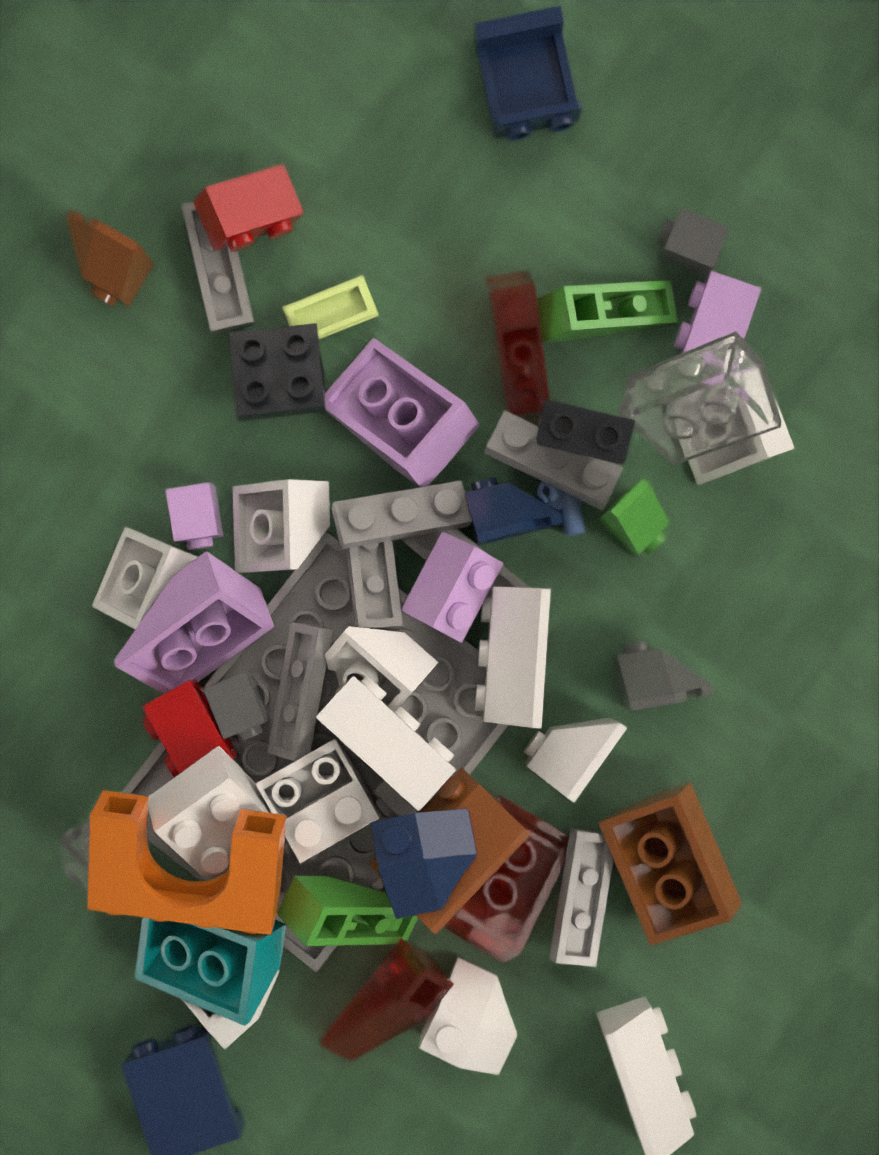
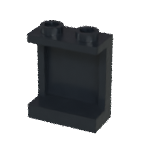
(584, 432)

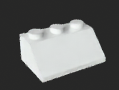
(514, 656)
(388, 741)
(648, 1075)

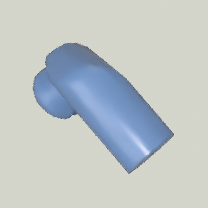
(567, 505)

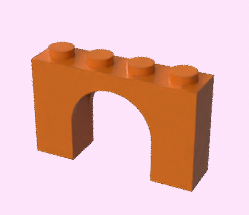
(131, 883)

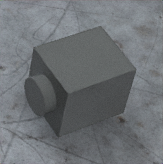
(692, 242)
(237, 706)

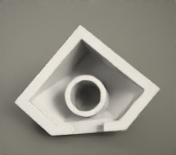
(384, 656)
(471, 1021)

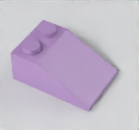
(400, 413)
(195, 625)

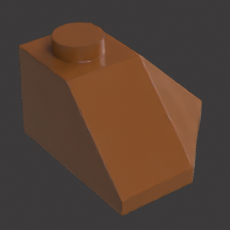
(108, 260)

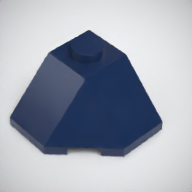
(506, 512)
(423, 858)

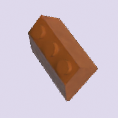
(495, 836)
(671, 864)

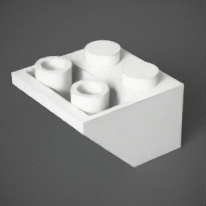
(321, 799)

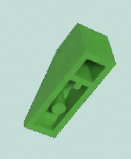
(605, 309)
(636, 519)
(341, 913)

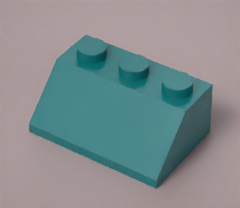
(211, 965)

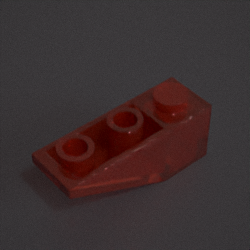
(518, 341)
(389, 1003)

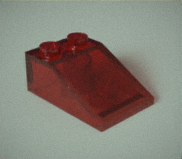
(510, 901)

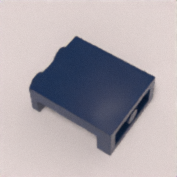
(526, 73)
(181, 1093)

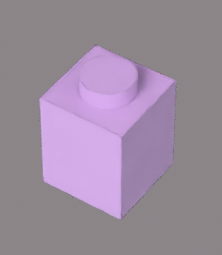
(194, 515)

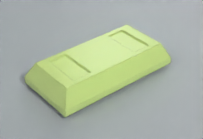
(334, 308)

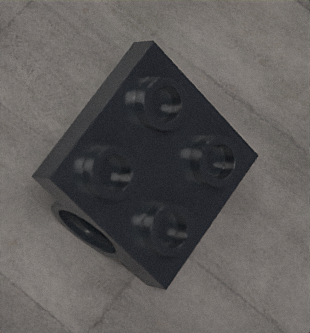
(277, 372)

